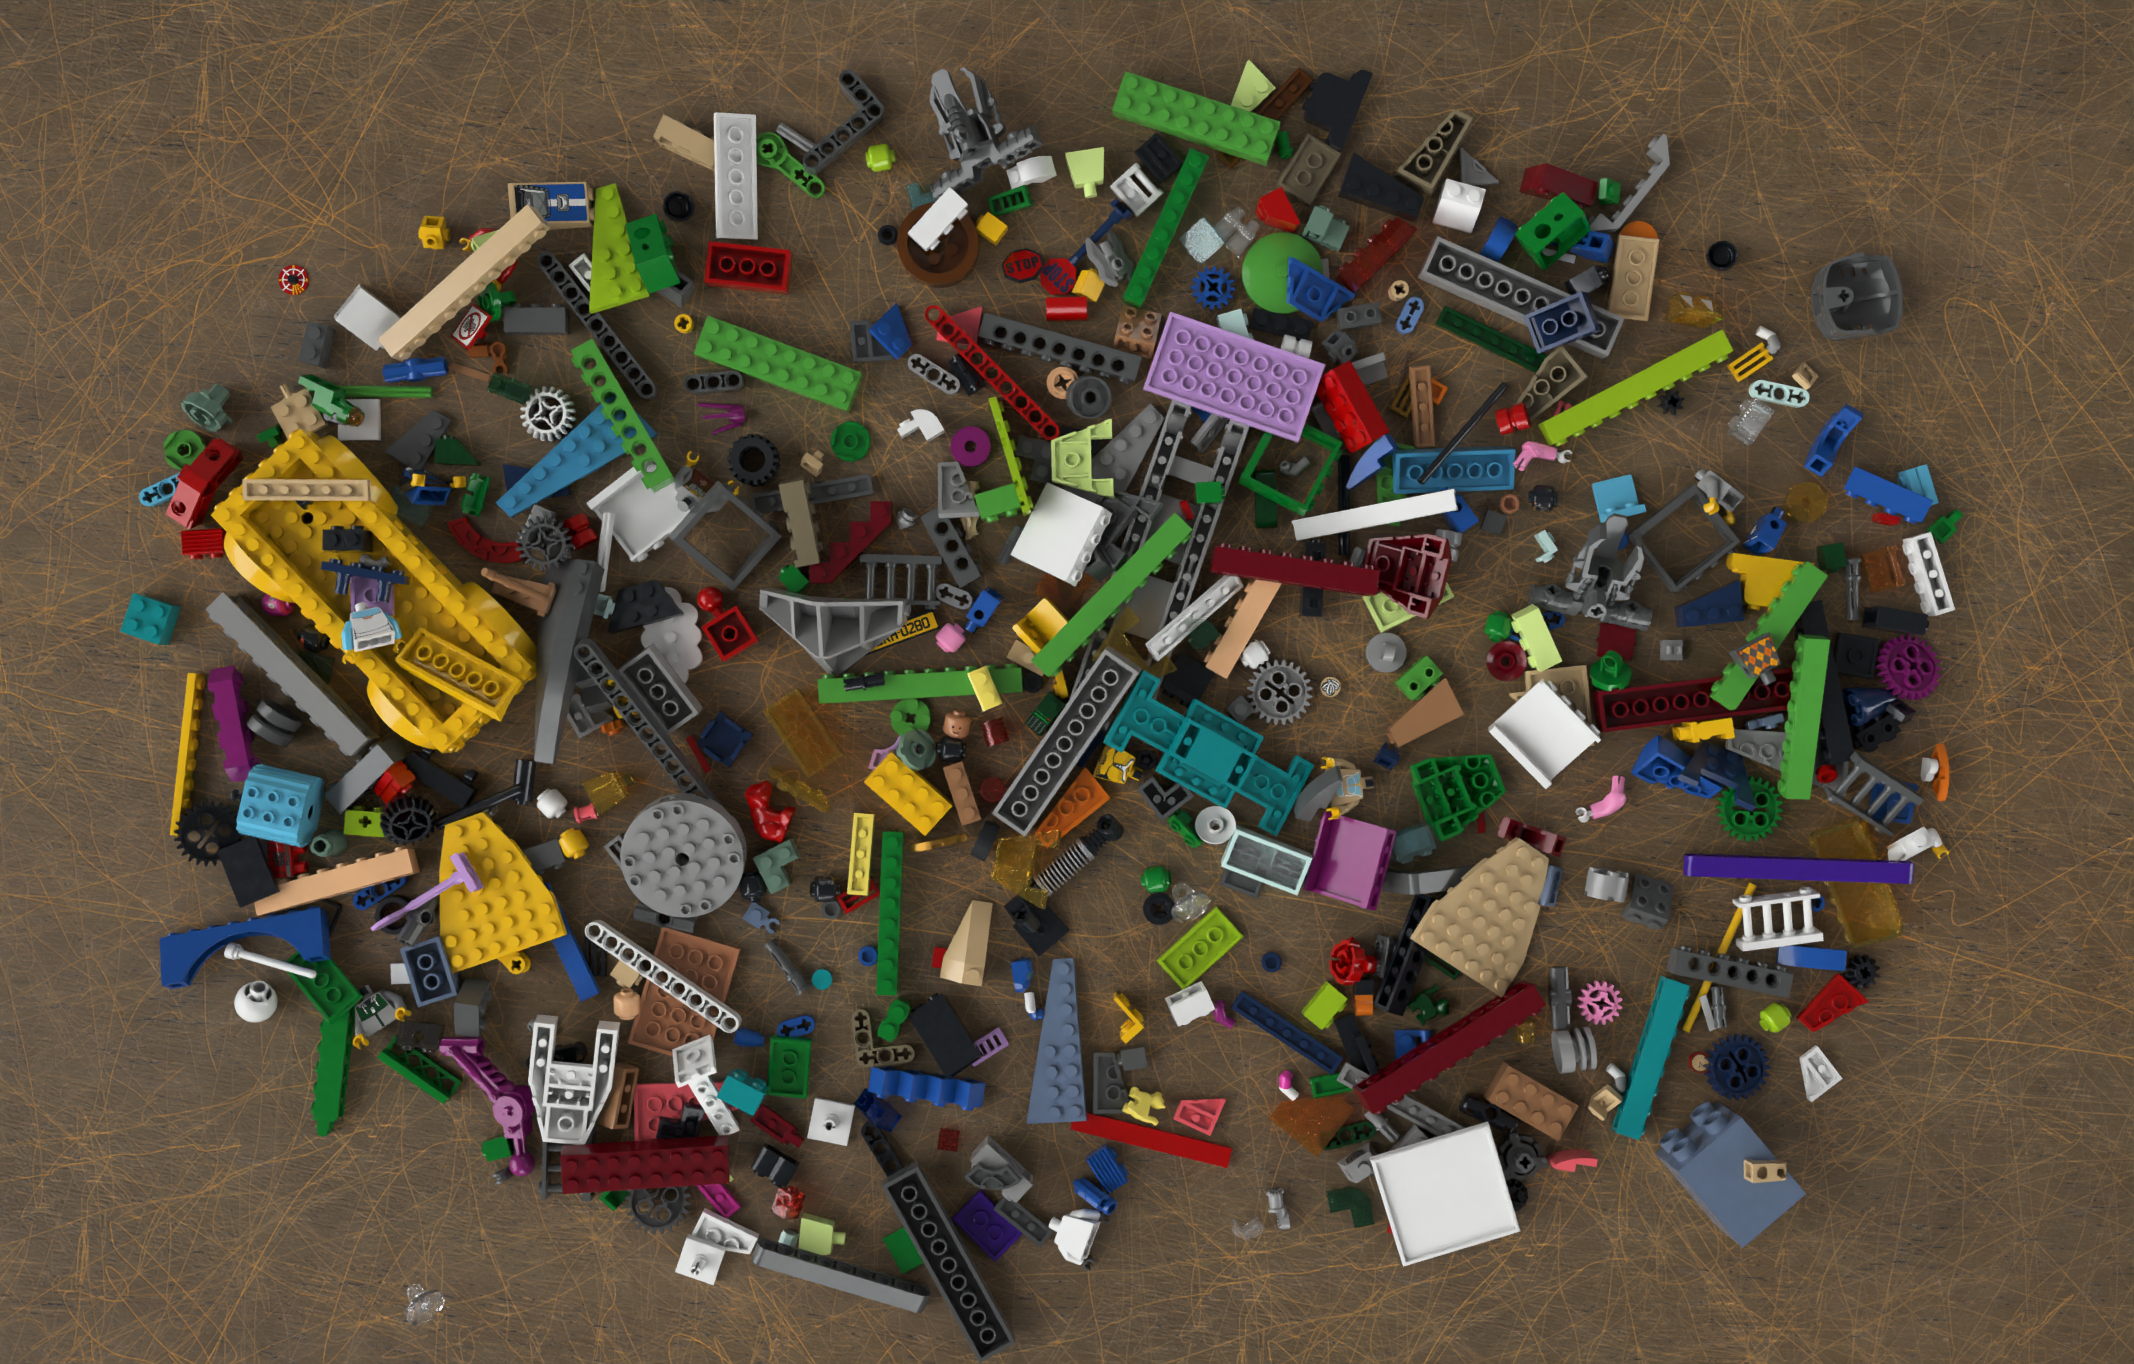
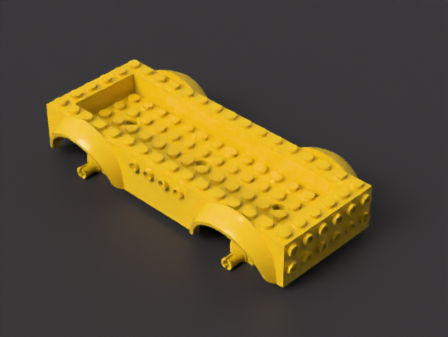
(285, 557)

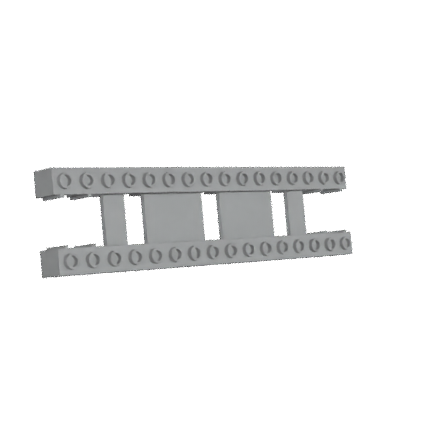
(1160, 600)

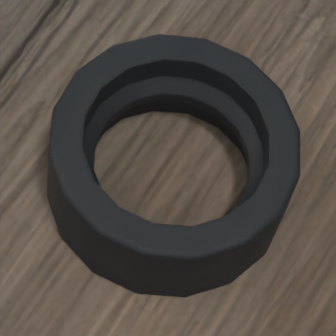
(985, 841)
(380, 911)

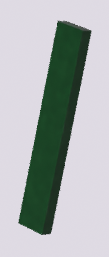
(1490, 339)

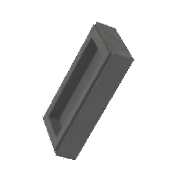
(1240, 883)

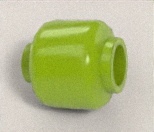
(880, 157)
(1775, 1017)

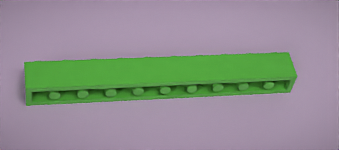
(1111, 595)
(918, 685)

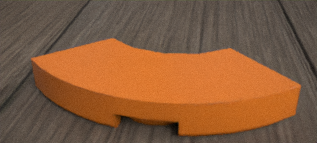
(1941, 778)

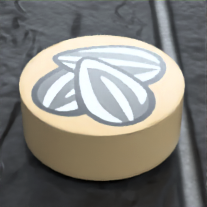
(1330, 686)

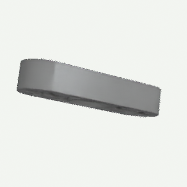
(924, 361)

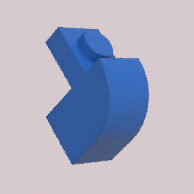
(1499, 239)

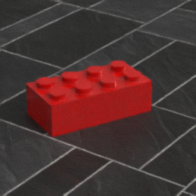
(748, 268)
(1350, 407)

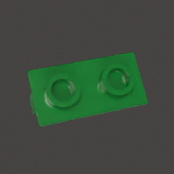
(473, 503)
(1179, 823)

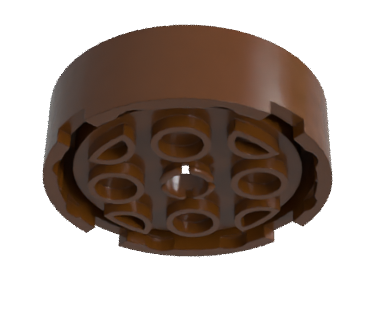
(943, 267)

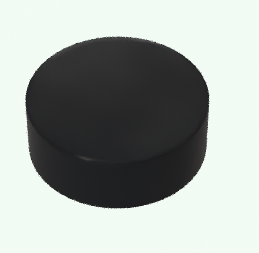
(1032, 682)

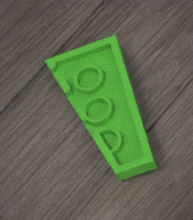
(1384, 482)

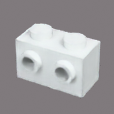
(1190, 1004)

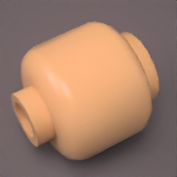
(626, 1004)

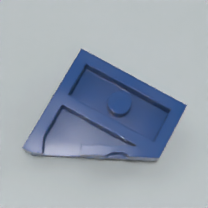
(892, 332)

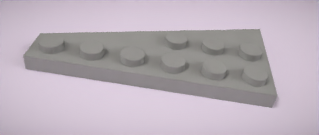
(1123, 453)
(1767, 749)

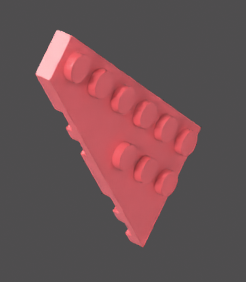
(663, 1100)

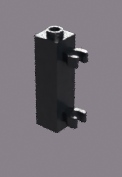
(1311, 598)
(440, 779)

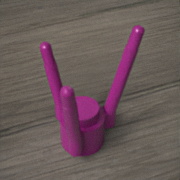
(735, 414)

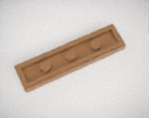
(1422, 406)

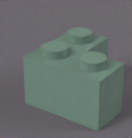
(1325, 230)
(771, 865)

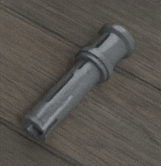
(1852, 614)
(792, 974)

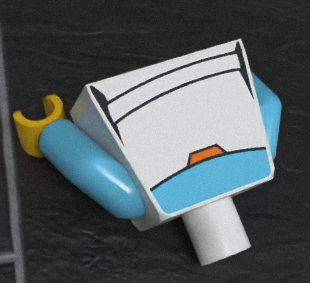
(368, 630)

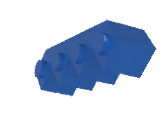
(935, 1088)

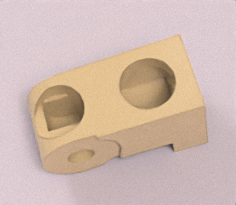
(1765, 1171)

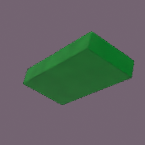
(1327, 1085)

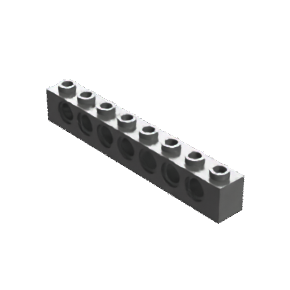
(1013, 328)

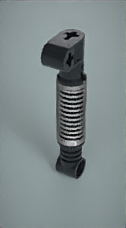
(1087, 847)

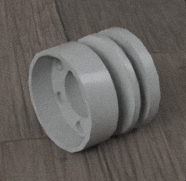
(1578, 1049)

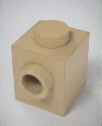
(626, 975)

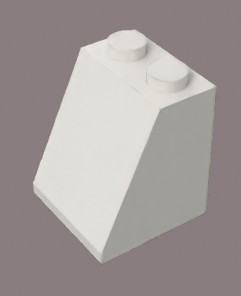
(366, 316)

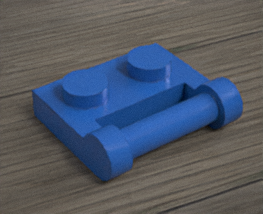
(1406, 1040)

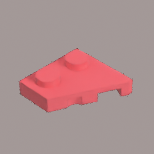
(1199, 1113)

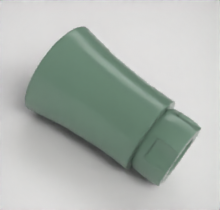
(330, 843)

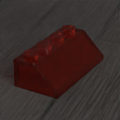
(1376, 254)

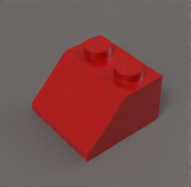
(1277, 211)

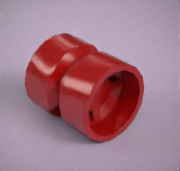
(1513, 418)
(579, 530)

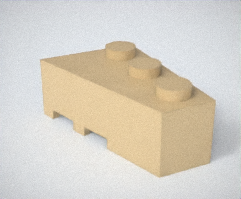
(685, 142)

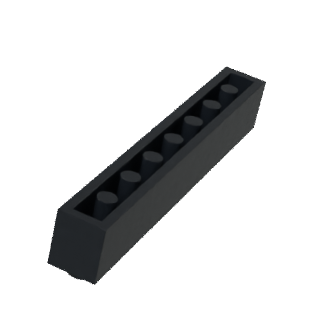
(1833, 727)

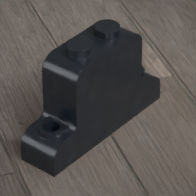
(1335, 104)

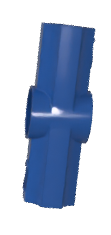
(415, 369)

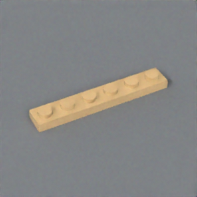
(306, 489)

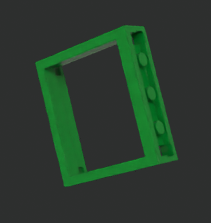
(1315, 436)

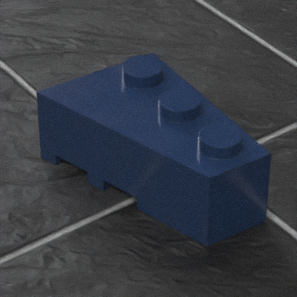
(1714, 607)

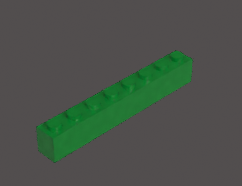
(1165, 228)
(890, 912)

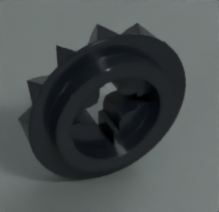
(1149, 910)
(1521, 1193)

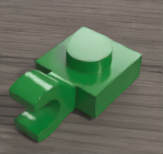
(1944, 526)

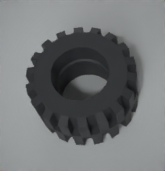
(737, 454)

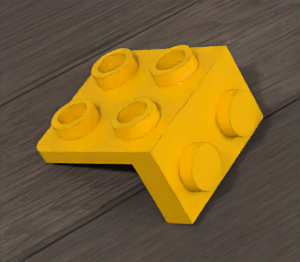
(1040, 625)

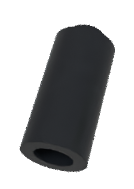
(524, 774)

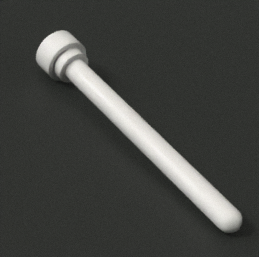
(235, 951)

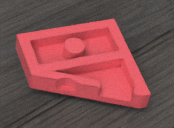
(968, 321)

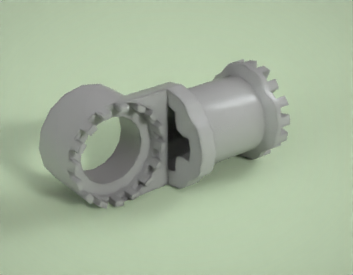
(1277, 1206)

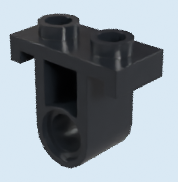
(1589, 280)

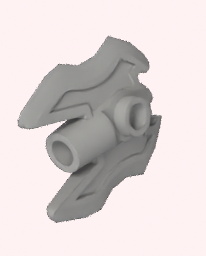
(1110, 259)

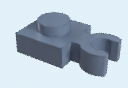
(1768, 721)
(758, 916)

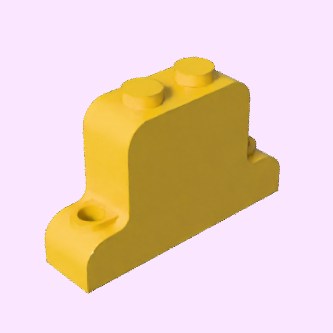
(1760, 577)

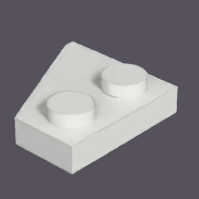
(1817, 1073)

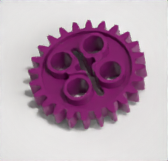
(1908, 667)

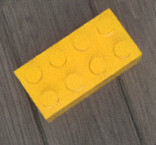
(908, 793)

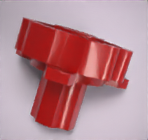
(1352, 962)

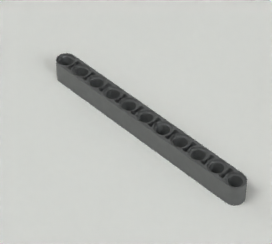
(639, 724)

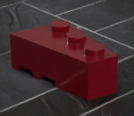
(1550, 181)

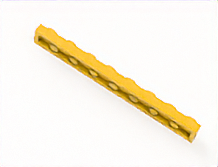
(188, 746)

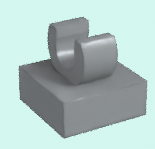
(1671, 649)

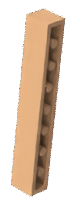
(339, 881)

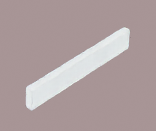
(1193, 616)

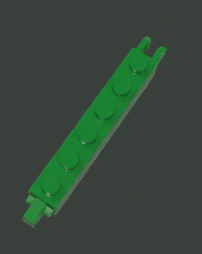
(332, 1072)

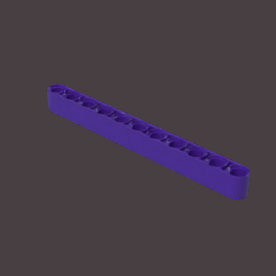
(1799, 868)

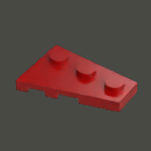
(1832, 1001)

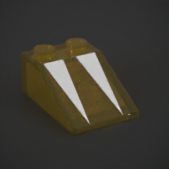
(1693, 311)

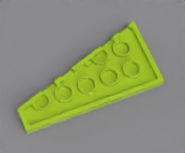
(613, 266)
(1013, 462)

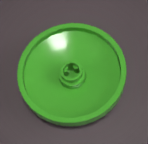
(1267, 269)

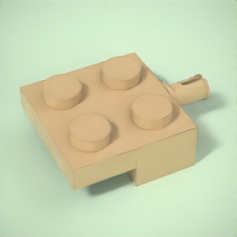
(297, 411)

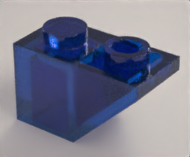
(877, 1110)

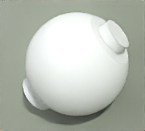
(256, 1001)

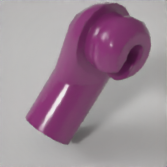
(1220, 1015)

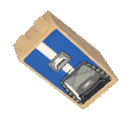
(560, 203)

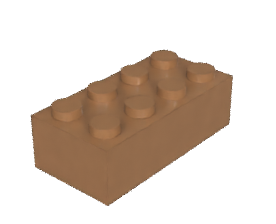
(1531, 1101)

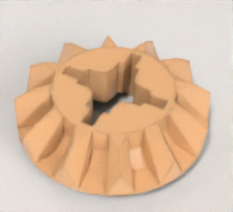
(1053, 379)

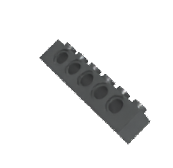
(1778, 985)

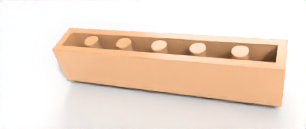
(1240, 626)

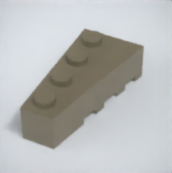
(801, 522)

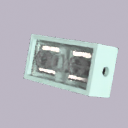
(1266, 860)

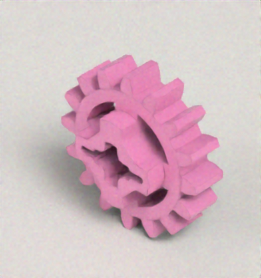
(1600, 994)

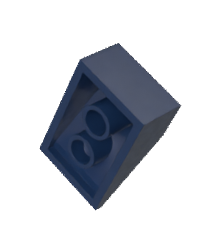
(1562, 322)

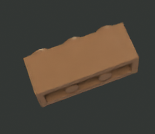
(962, 793)
(619, 1102)

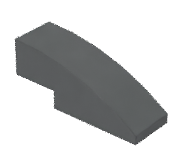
(1317, 794)

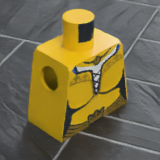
(1116, 766)

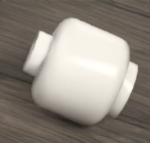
(552, 803)

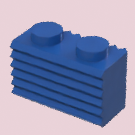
(1107, 1168)

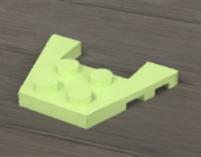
(1073, 460)

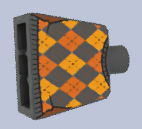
(1757, 658)

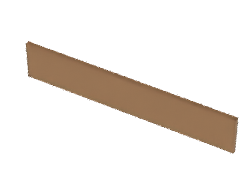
(469, 372)

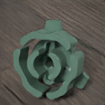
(207, 407)

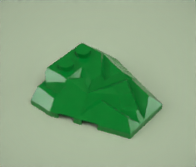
(1455, 790)

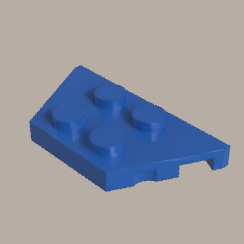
(1314, 292)

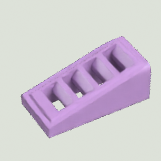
(989, 1053)

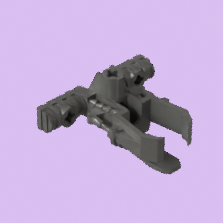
(973, 133)
(1600, 580)

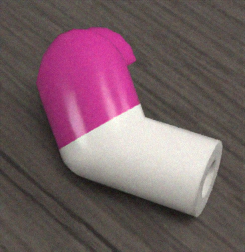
(1285, 1085)

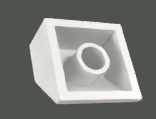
(1458, 205)

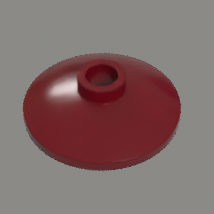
(1516, 661)

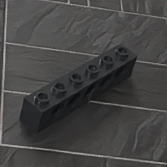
(1405, 961)

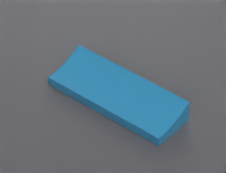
(1462, 470)

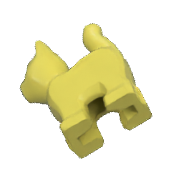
(1140, 1107)

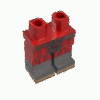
(285, 858)

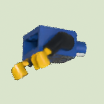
(426, 488)

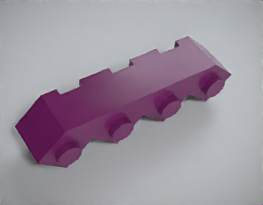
(231, 713)

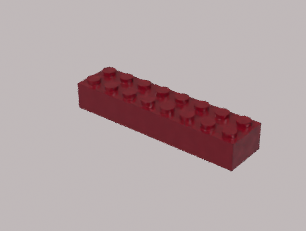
(1294, 571)
(645, 1164)

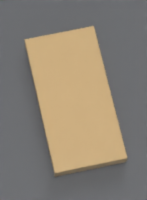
(1633, 277)

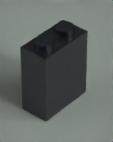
(1895, 621)

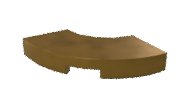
(944, 841)

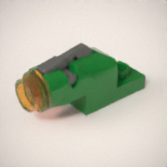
(331, 402)

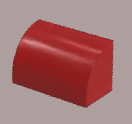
(1066, 309)

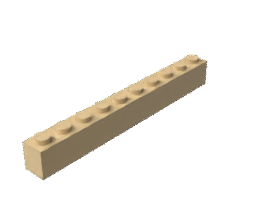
(464, 283)

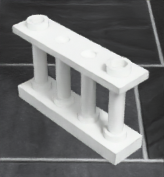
(1789, 935)

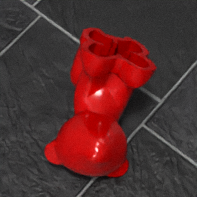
(767, 822)

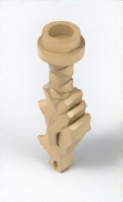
(969, 523)

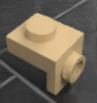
(1604, 1101)

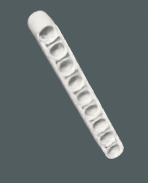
(653, 975)

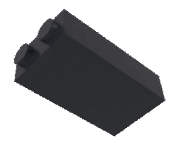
(945, 1035)

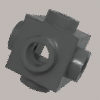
(1340, 347)

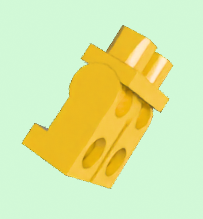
(1704, 729)

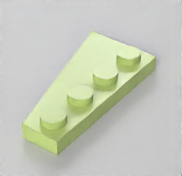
(1390, 614)

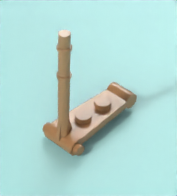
(528, 593)

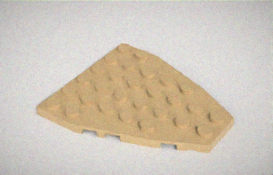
(1488, 916)

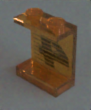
(1061, 592)

